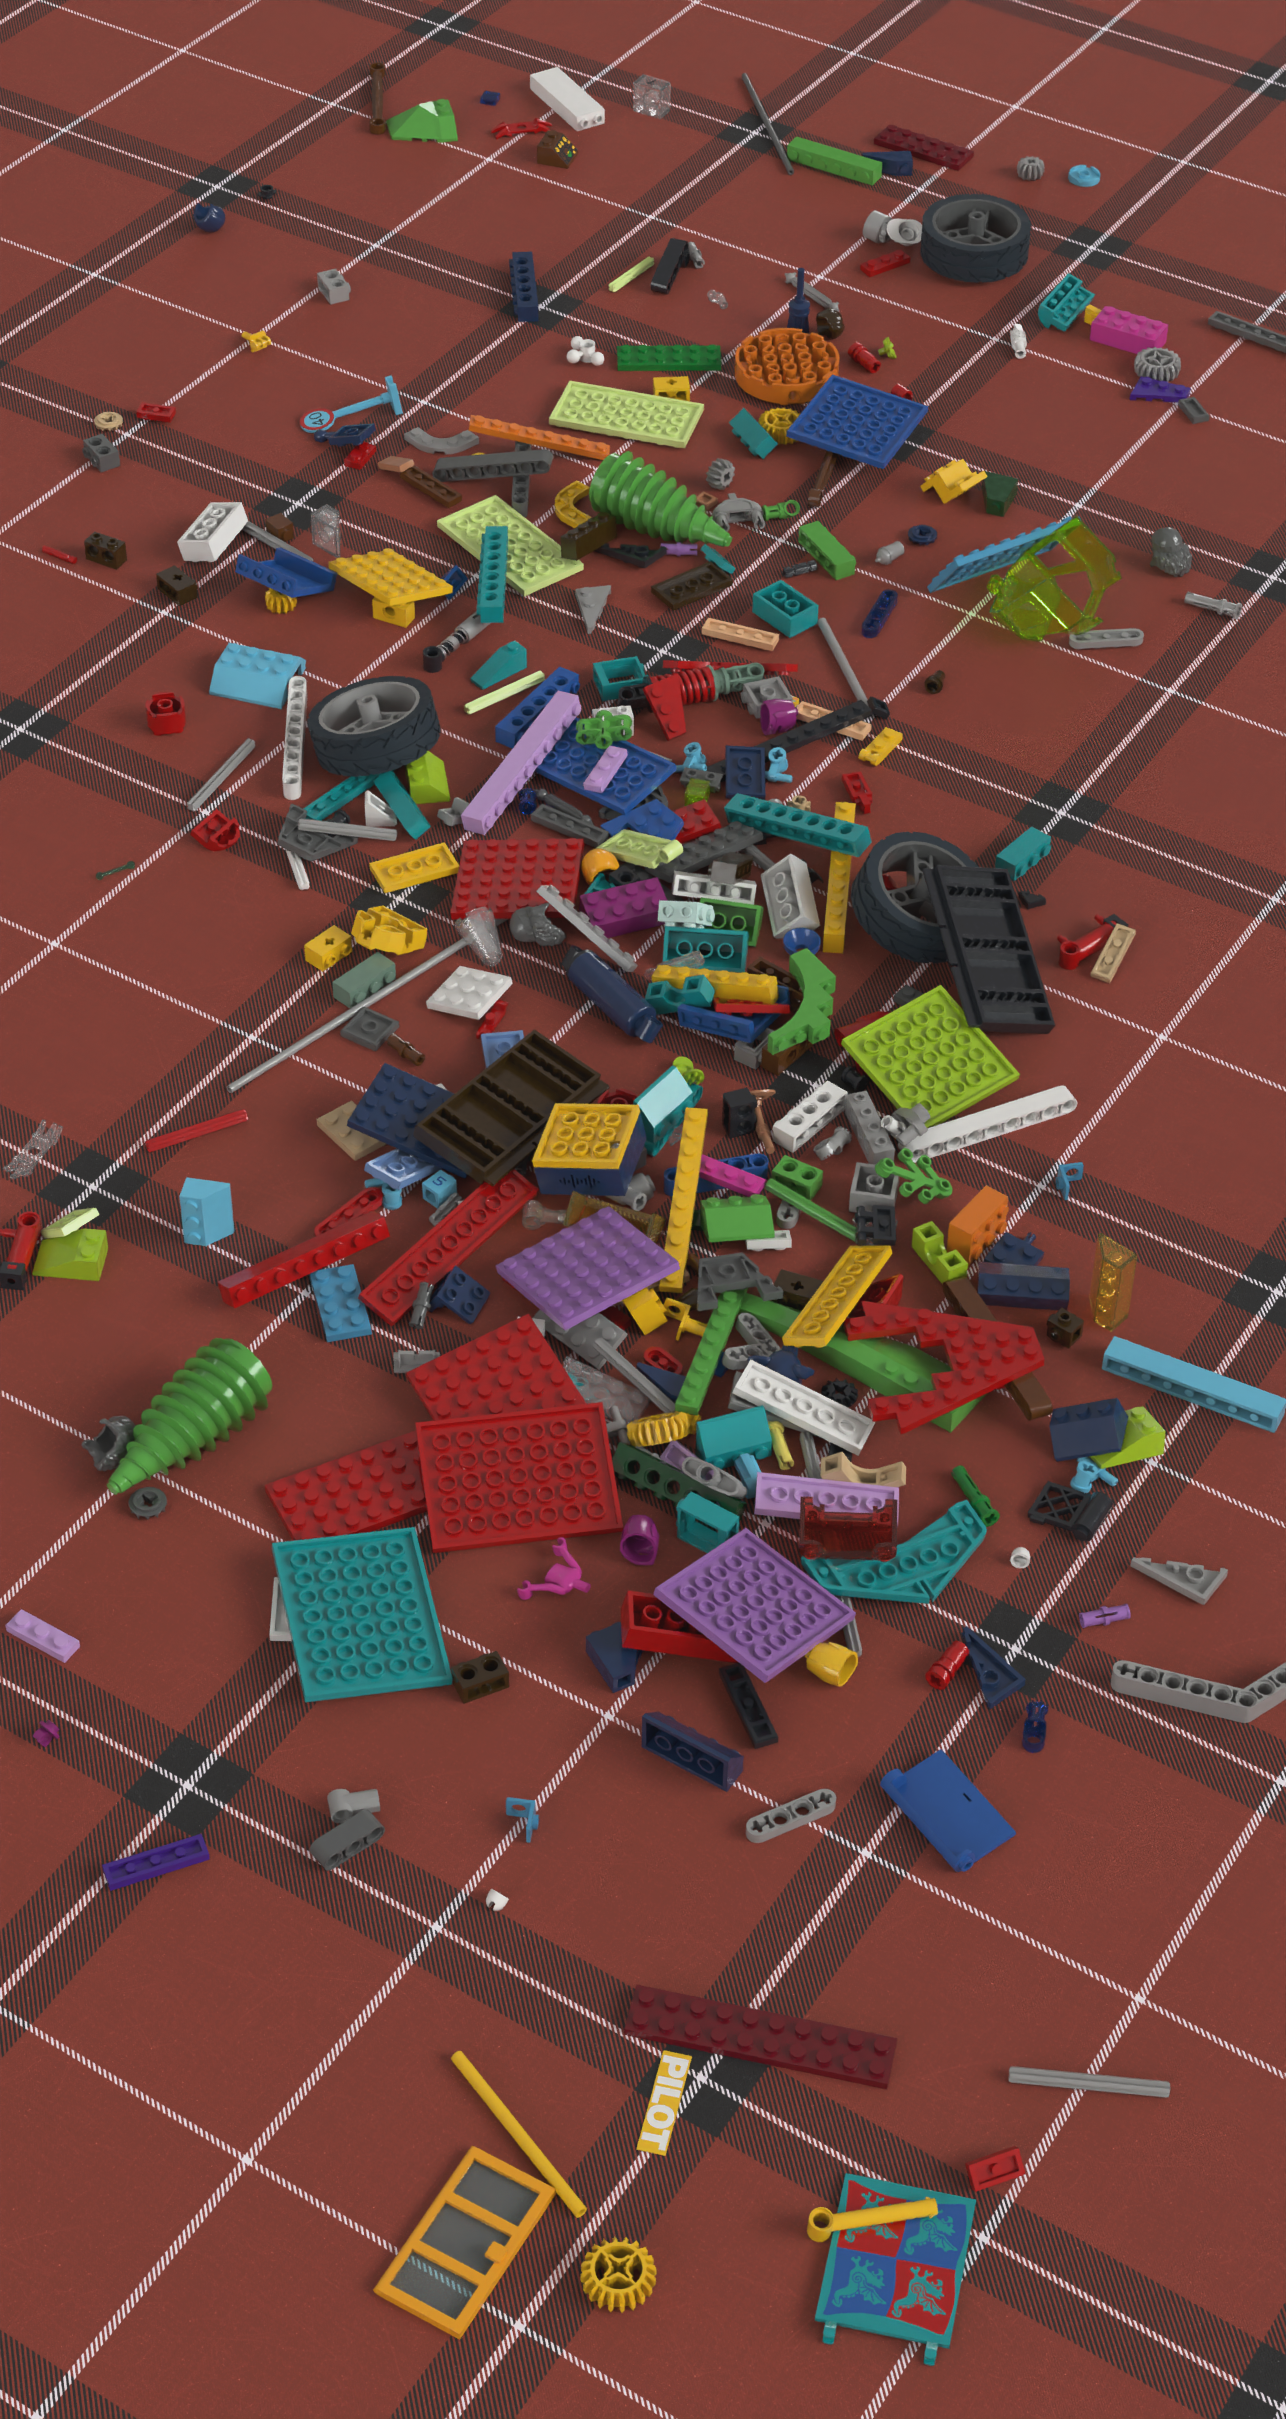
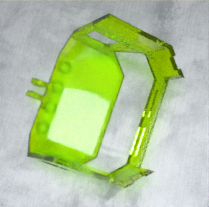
(1032, 602)

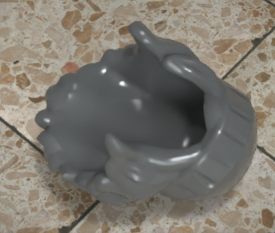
(1170, 552)
(531, 925)
(111, 1442)

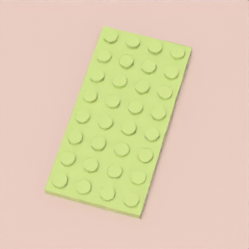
(626, 414)
(532, 555)

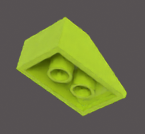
(73, 1256)
(1141, 1440)

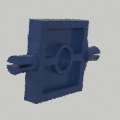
(1015, 1251)

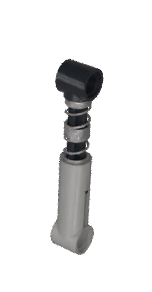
(467, 630)

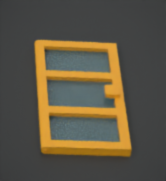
(465, 2242)

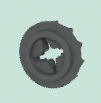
(150, 1495)

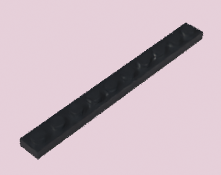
(809, 732)

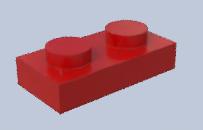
(156, 412)
(360, 455)
(995, 2168)

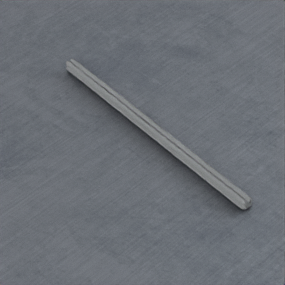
(813, 1471)

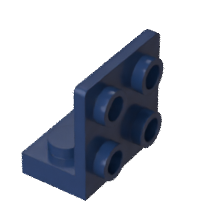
(460, 1295)

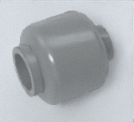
(643, 1184)

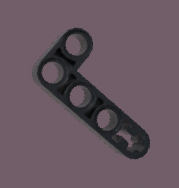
(674, 257)

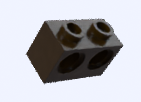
(105, 550)
(480, 1677)

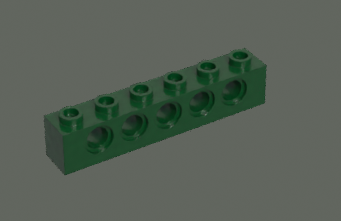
(628, 1455)

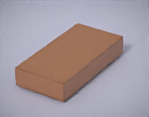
(396, 464)

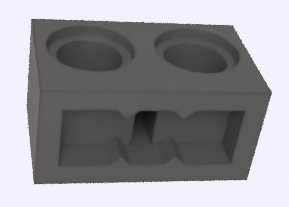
(101, 453)

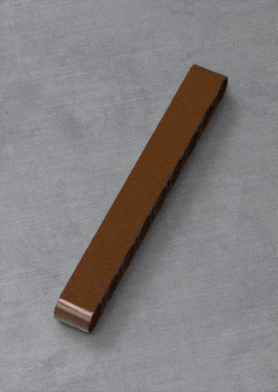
(1025, 1389)

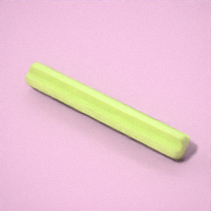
(631, 274)

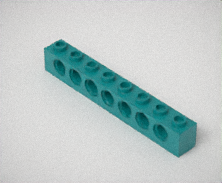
(492, 574)
(798, 825)

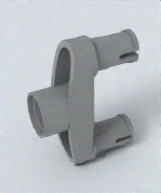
(914, 1120)
(721, 1480)

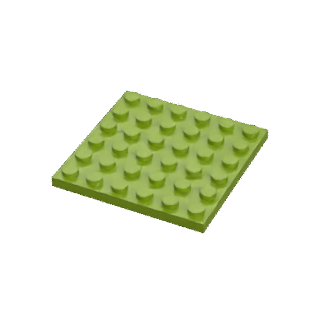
(930, 1057)

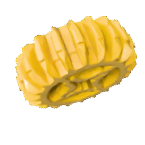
(777, 423)
(658, 1429)
(617, 2285)

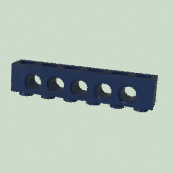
(523, 286)

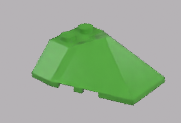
(426, 122)

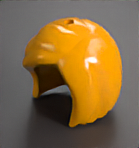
(597, 861)

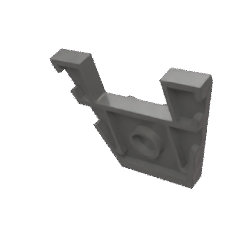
(307, 843)
(731, 1273)

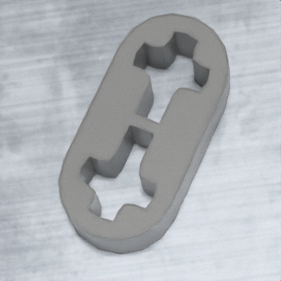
(784, 1210)

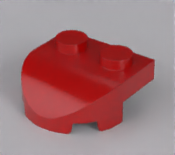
(217, 832)

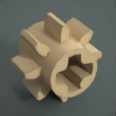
(800, 802)

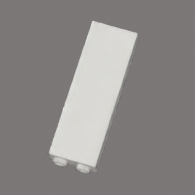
(567, 99)

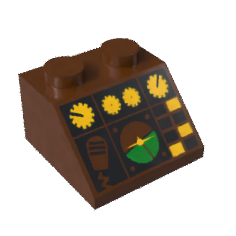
(556, 150)

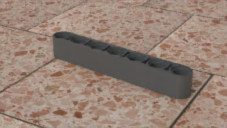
(493, 465)
(521, 485)

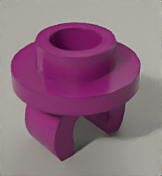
(45, 1734)

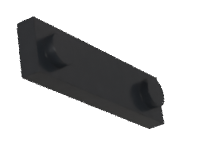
(748, 1705)

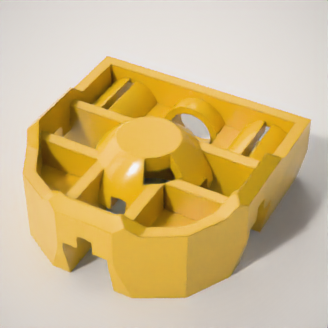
(388, 931)

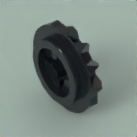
(846, 1399)

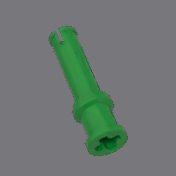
(977, 1500)

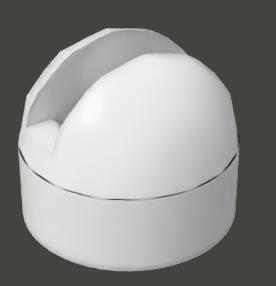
(1020, 1557)
(497, 1898)

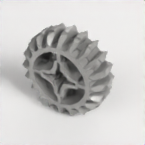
(1157, 364)

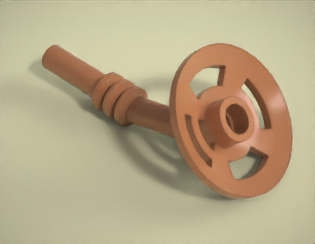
(761, 1127)

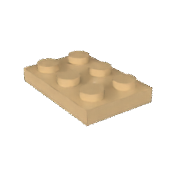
(350, 1140)

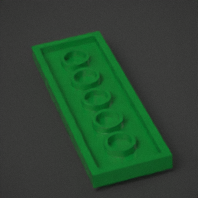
(669, 358)

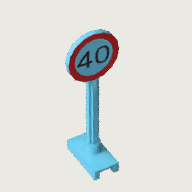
(324, 418)

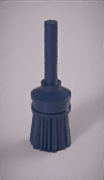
(799, 306)

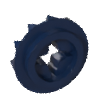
(926, 536)

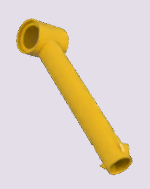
(867, 2217)

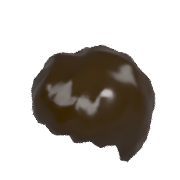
(830, 323)

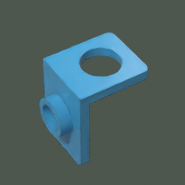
(1062, 1179)
(529, 1812)

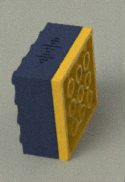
(589, 1149)

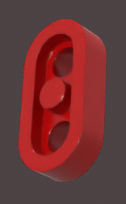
(664, 1360)

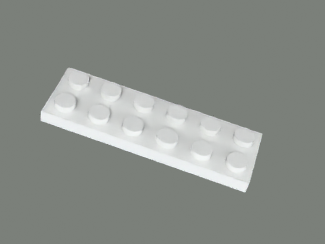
(804, 1407)

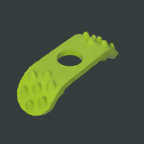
(686, 1069)

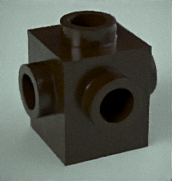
(1064, 1327)

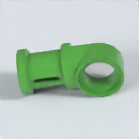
(779, 510)

